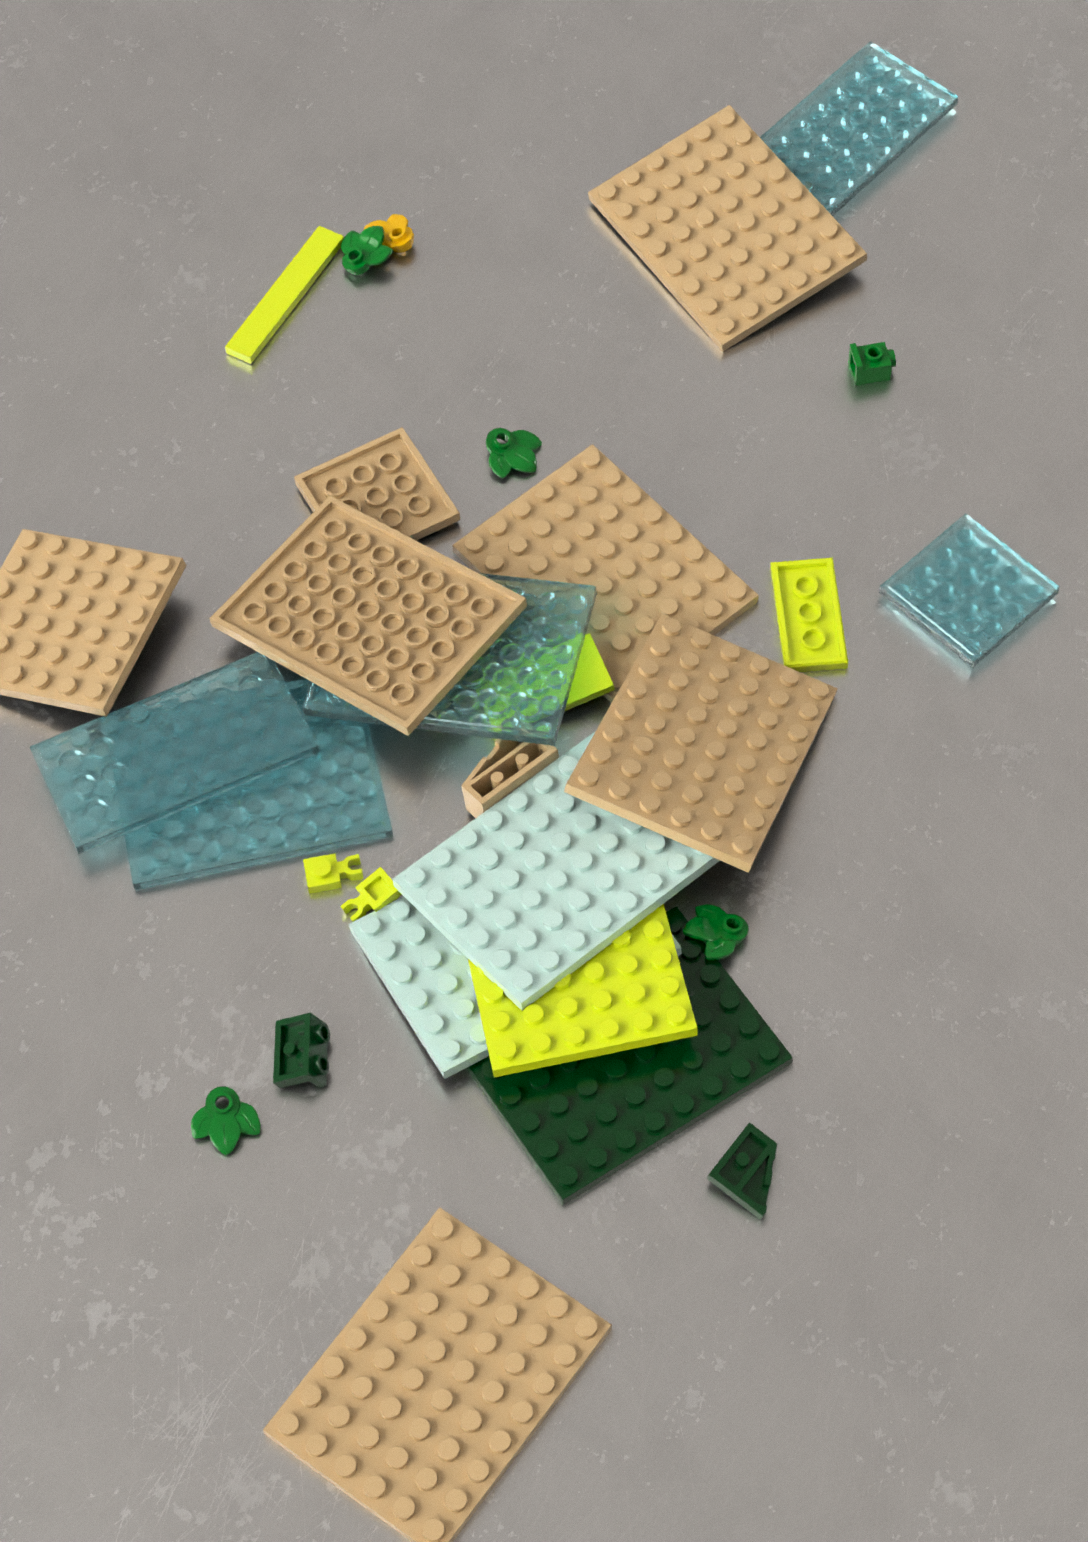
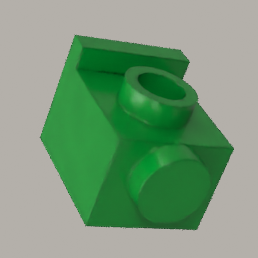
(871, 363)

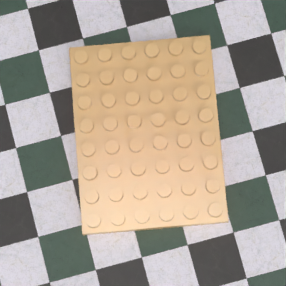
(727, 227)
(607, 532)
(369, 614)
(702, 742)
(438, 1381)

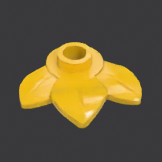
(396, 233)

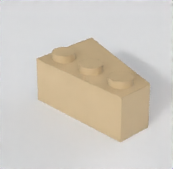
(503, 772)

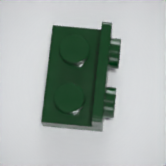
(301, 1051)

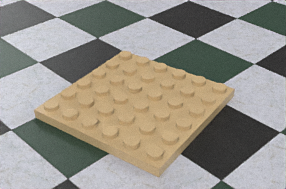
(77, 617)

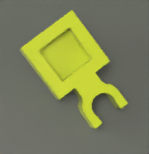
(325, 872)
(374, 893)

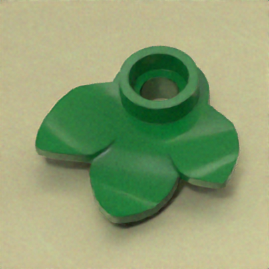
(364, 250)
(514, 454)
(714, 928)
(225, 1124)

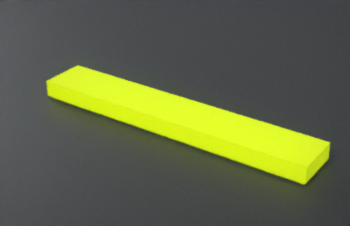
(284, 295)

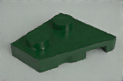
(747, 1170)

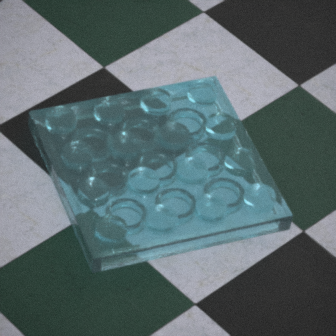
(969, 590)

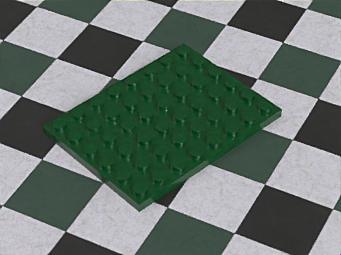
(612, 1108)

